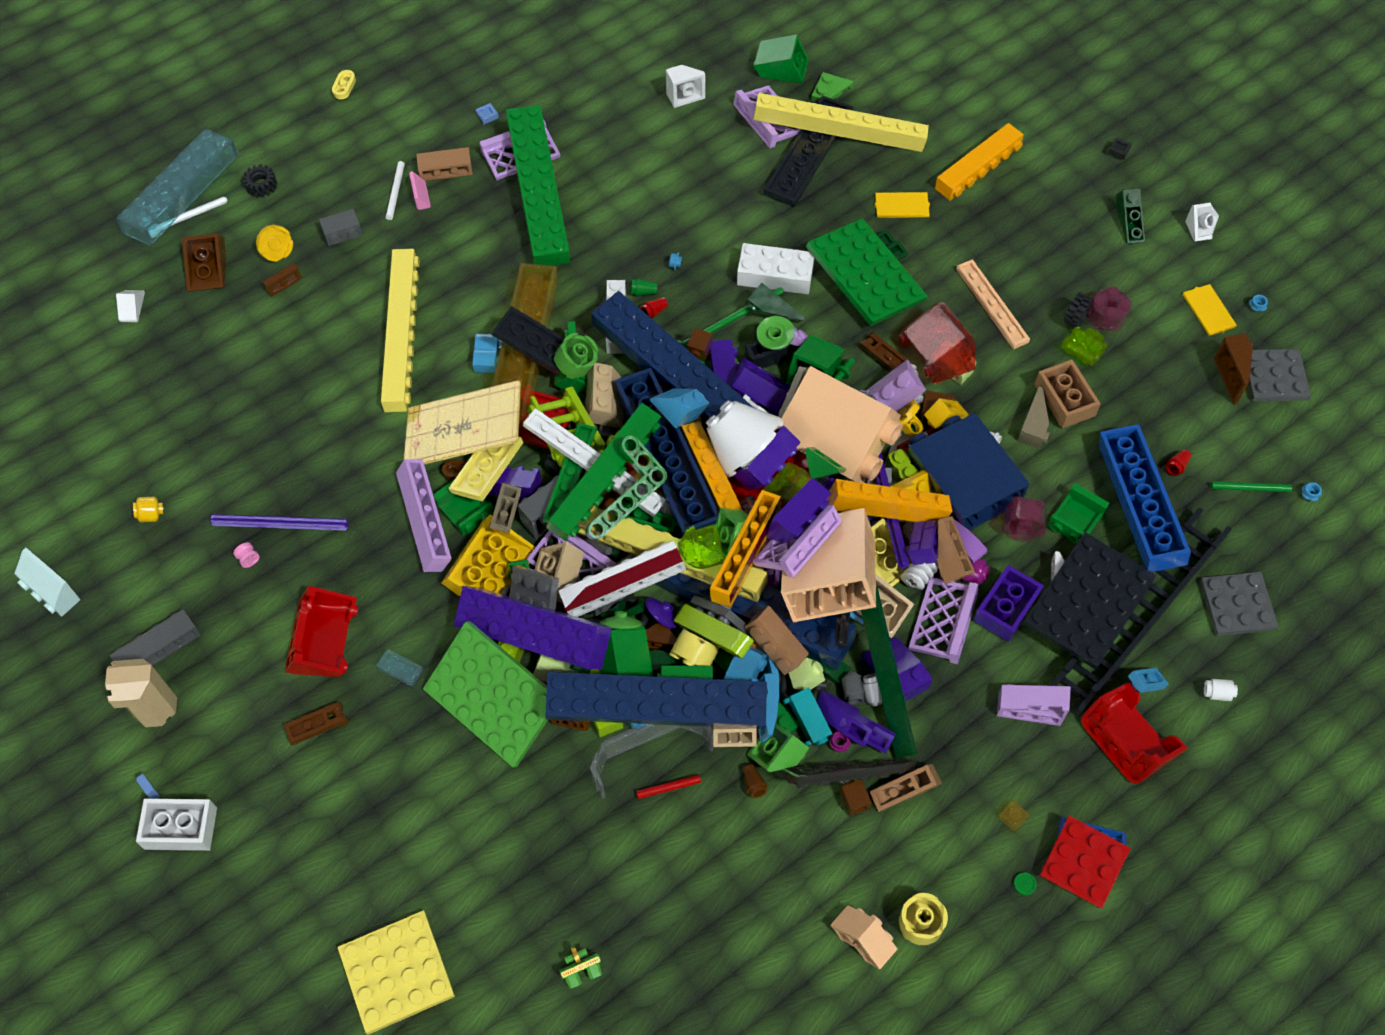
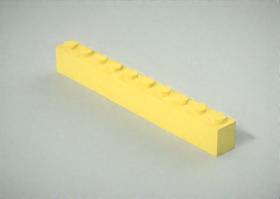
(840, 122)
(399, 331)
(639, 538)

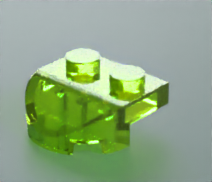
(1085, 345)
(788, 482)
(701, 547)

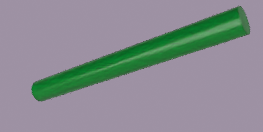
(1251, 486)

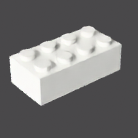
(775, 268)

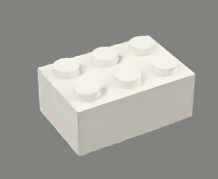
(176, 824)

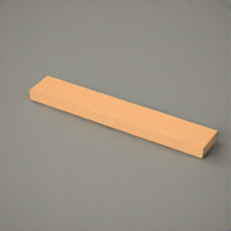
(993, 304)

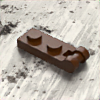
(881, 351)
(315, 723)

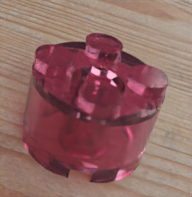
(1109, 309)
(1025, 519)

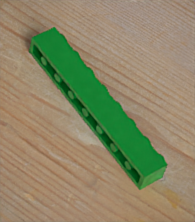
(602, 475)

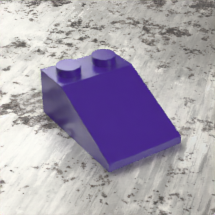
(911, 671)

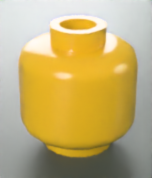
(147, 509)

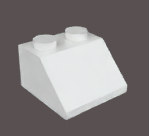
(684, 85)

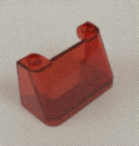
(941, 343)

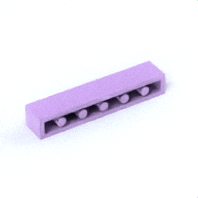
(423, 515)

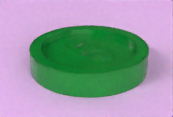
(1025, 884)

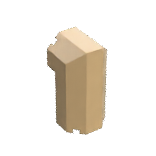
(141, 691)

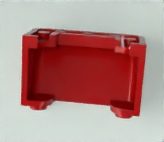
(320, 633)
(1127, 736)

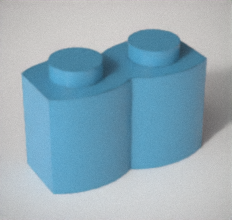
(486, 353)

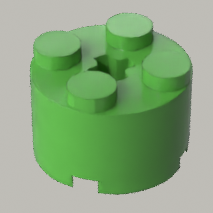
(576, 355)

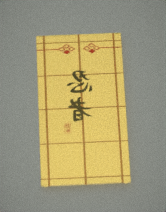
(463, 423)

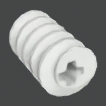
(918, 575)

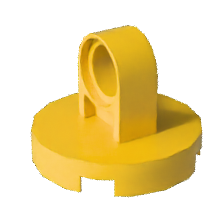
(274, 242)
(908, 417)

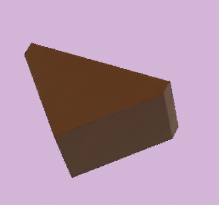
(930, 399)
(660, 638)

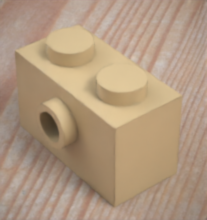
(733, 737)

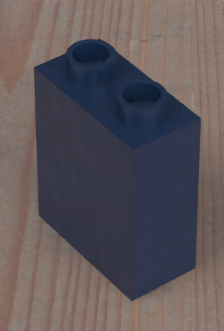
(969, 468)

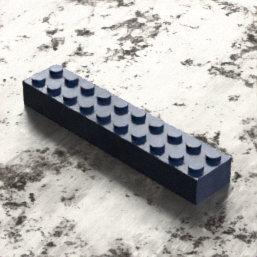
(656, 349)
(684, 486)
(814, 634)
(656, 700)

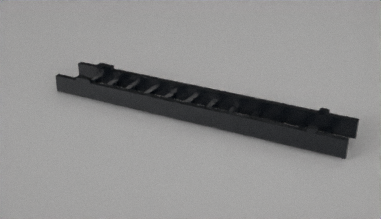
(1169, 599)

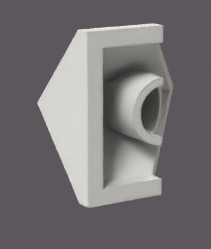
(1202, 221)

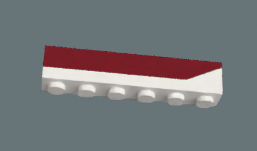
(622, 579)

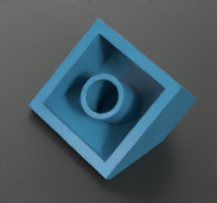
(680, 405)

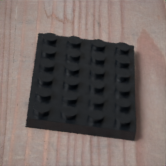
(1089, 600)

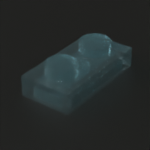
(399, 667)

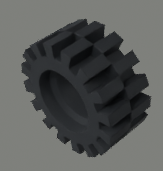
(256, 174)
(1078, 310)

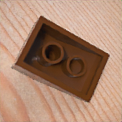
(204, 261)
(1234, 364)

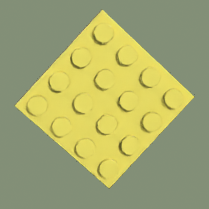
(395, 972)

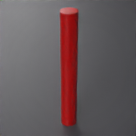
(650, 791)

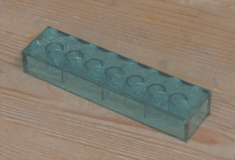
(177, 187)

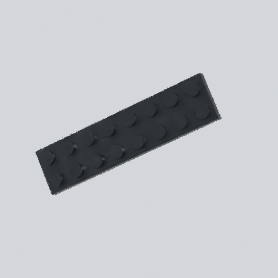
(801, 161)

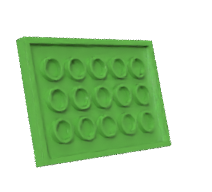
(490, 693)

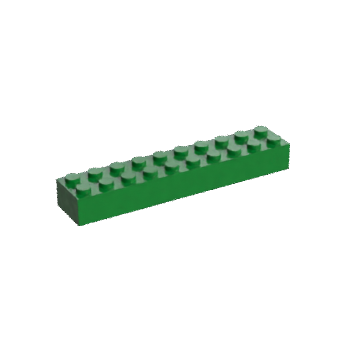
(537, 186)

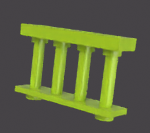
(577, 414)

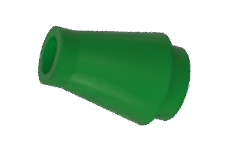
(642, 287)

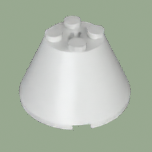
(740, 434)

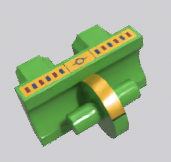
(590, 963)

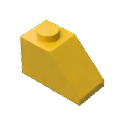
(942, 411)

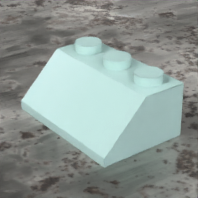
(45, 584)

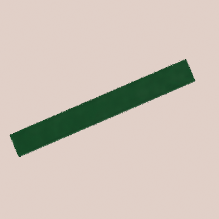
(888, 679)

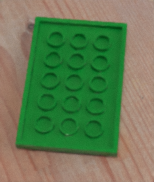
(866, 271)

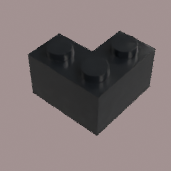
(762, 356)

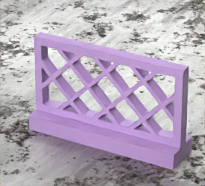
(765, 130)
(498, 145)
(802, 548)
(590, 553)
(960, 626)

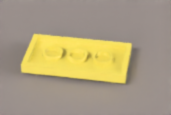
(483, 471)

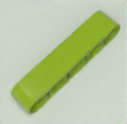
(713, 631)

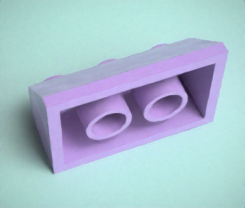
(898, 387)

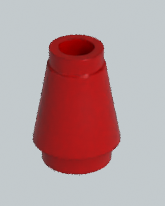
(654, 307)
(1177, 464)

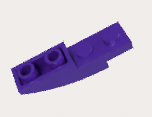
(854, 725)

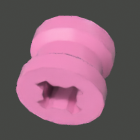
(246, 555)

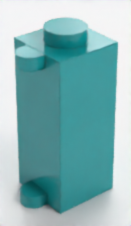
(809, 717)

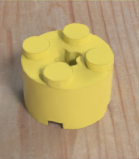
(693, 650)
(934, 915)

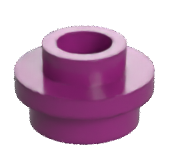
(839, 736)

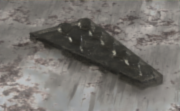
(842, 772)

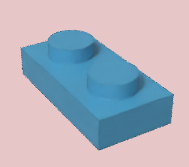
(1148, 680)

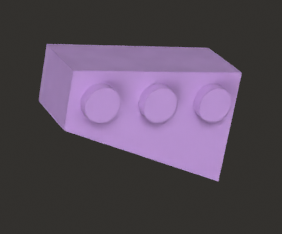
(1034, 703)

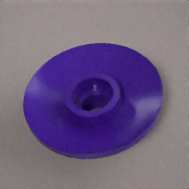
(661, 612)

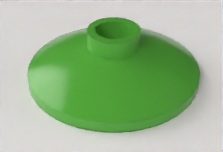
(775, 326)
(621, 621)

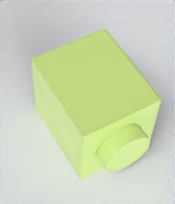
(807, 675)

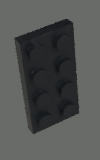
(529, 338)

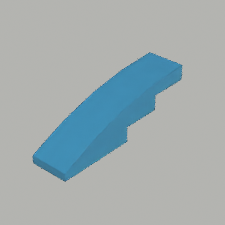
(771, 676)

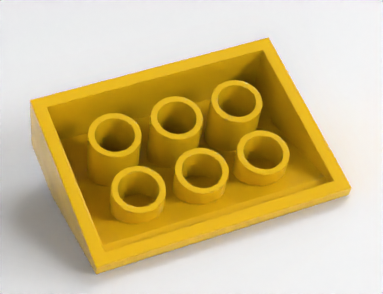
(486, 559)

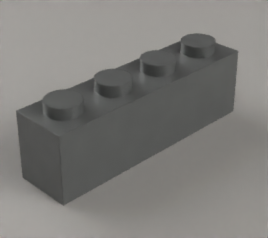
(159, 641)

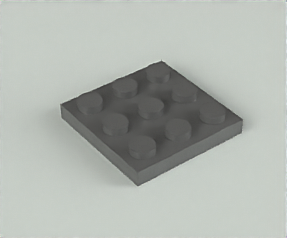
(1278, 376)
(1238, 604)

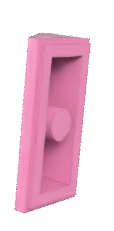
(420, 191)

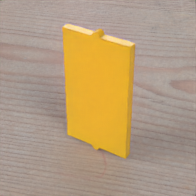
(902, 205)
(1209, 309)

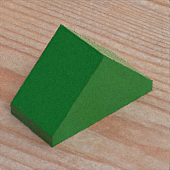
(821, 465)

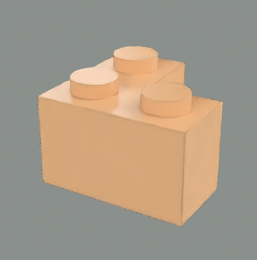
(865, 935)

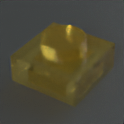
(1013, 816)

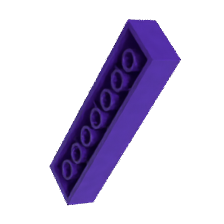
(534, 627)

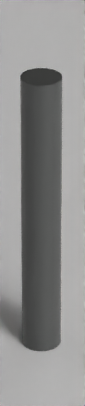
(596, 544)

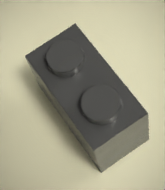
(341, 227)

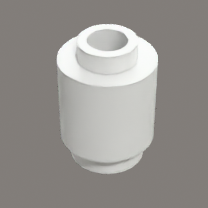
(1220, 689)

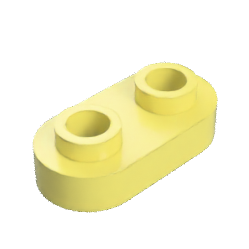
(343, 84)

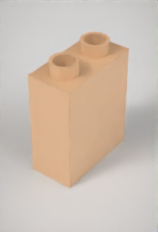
(841, 424)
(838, 574)

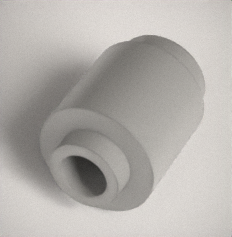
(871, 690)

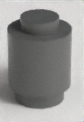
(853, 688)

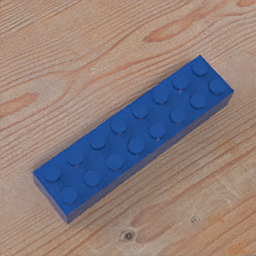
(1144, 499)

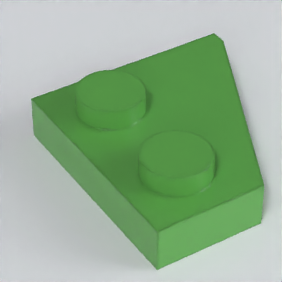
(830, 86)

